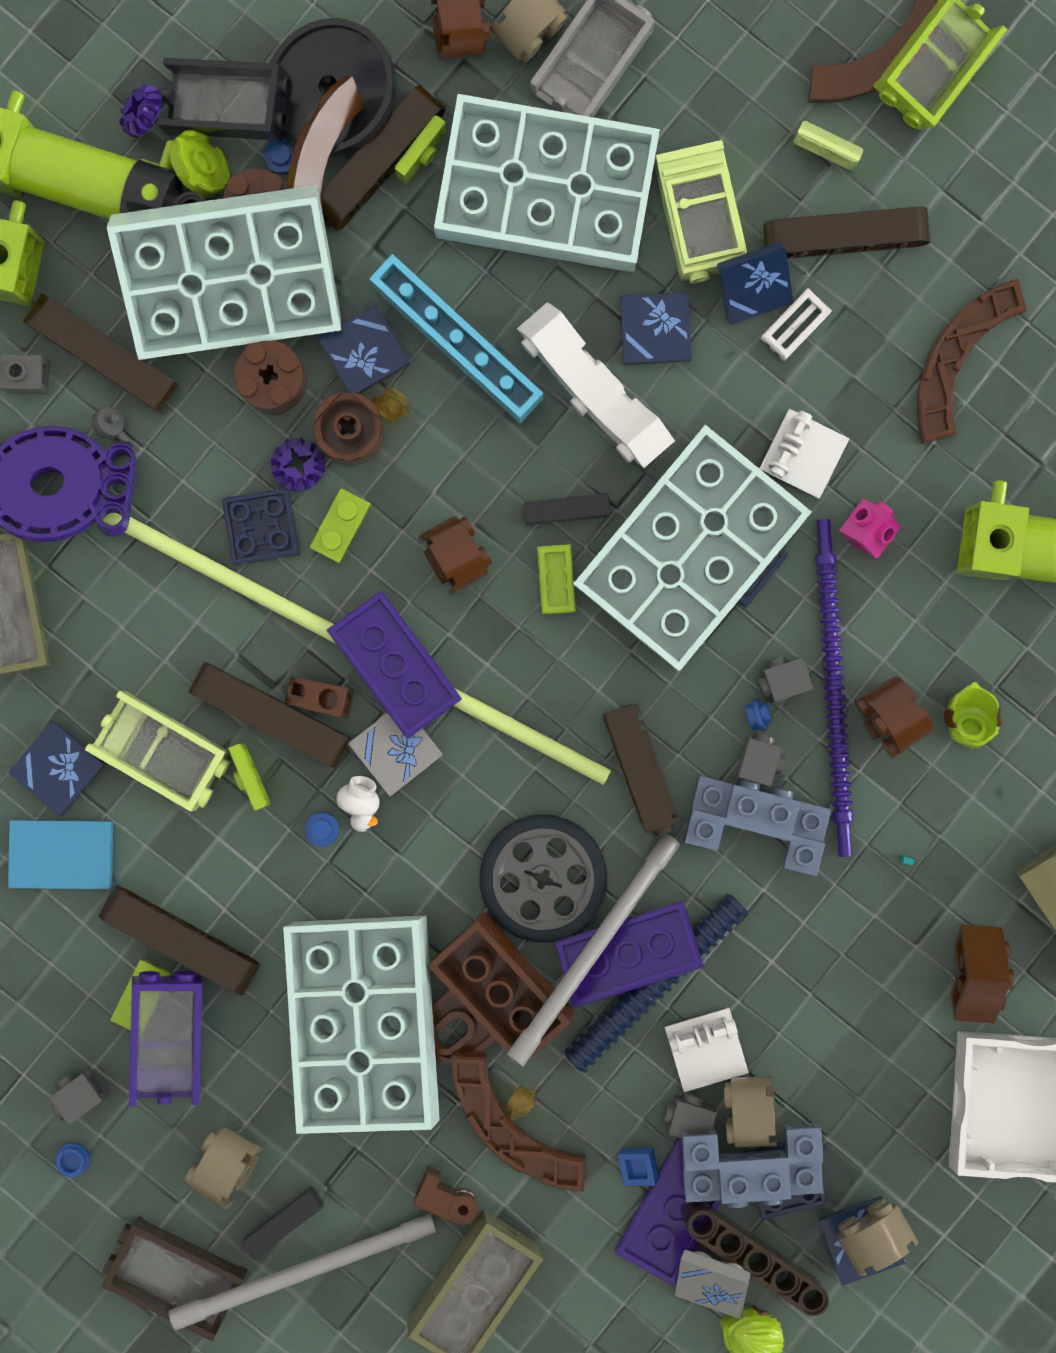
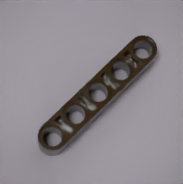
(377, 158)
(850, 232)
(100, 353)
(269, 714)
(179, 940)
(763, 1271)

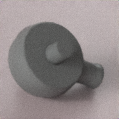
(109, 423)

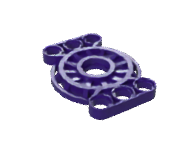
(84, 490)

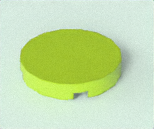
(199, 164)

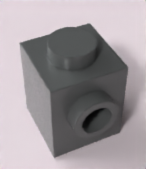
(24, 374)
(784, 679)
(760, 760)
(77, 1095)
(689, 1115)

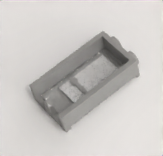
(592, 56)

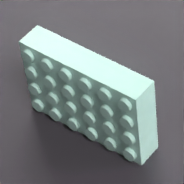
(546, 183)
(225, 272)
(692, 548)
(361, 1025)

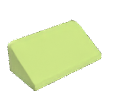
(828, 146)

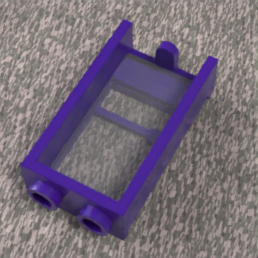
(165, 1036)

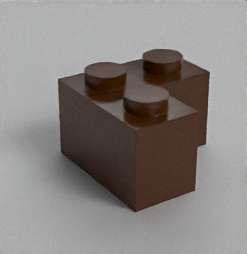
(981, 975)

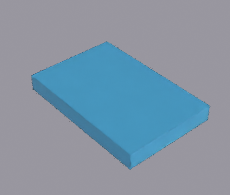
(60, 854)

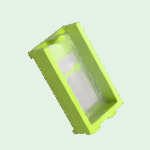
(937, 62)

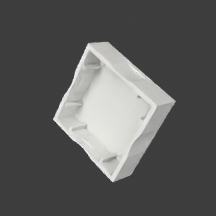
(1004, 1106)

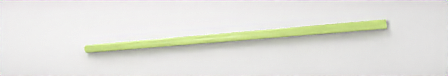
(319, 626)

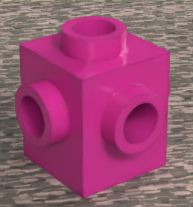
(870, 527)

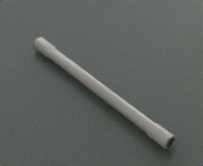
(532, 1035)
(200, 1309)

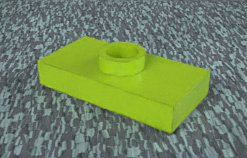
(422, 150)
(556, 579)
(248, 776)

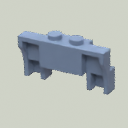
(773, 815)
(752, 1175)

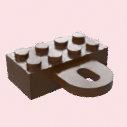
(490, 990)

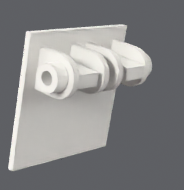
(804, 453)
(706, 1049)

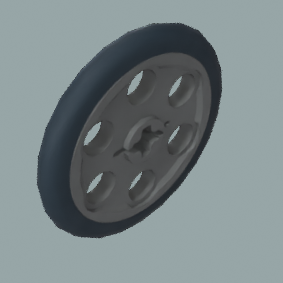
(506, 906)

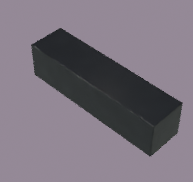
(567, 509)
(282, 1222)

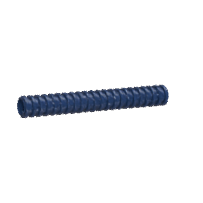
(640, 999)

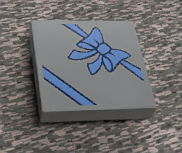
(393, 757)
(712, 1283)

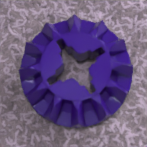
(141, 110)
(290, 477)

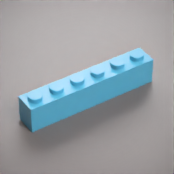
(456, 338)

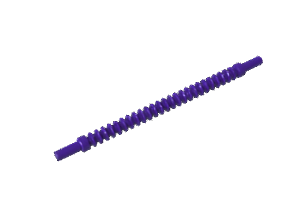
(842, 814)

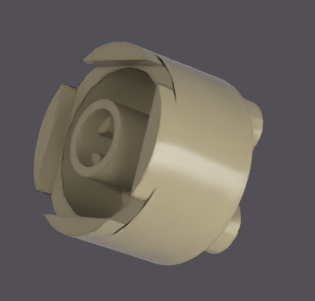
(527, 25)
(752, 1112)
(224, 1167)
(877, 1237)

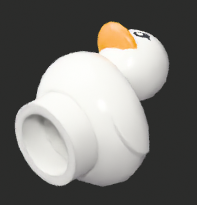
(360, 801)

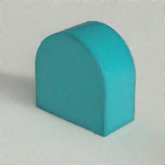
(907, 859)

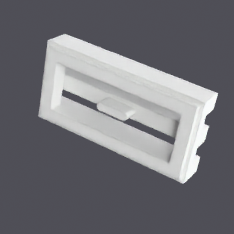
(775, 345)

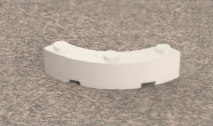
(594, 387)

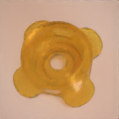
(391, 404)
(521, 1102)

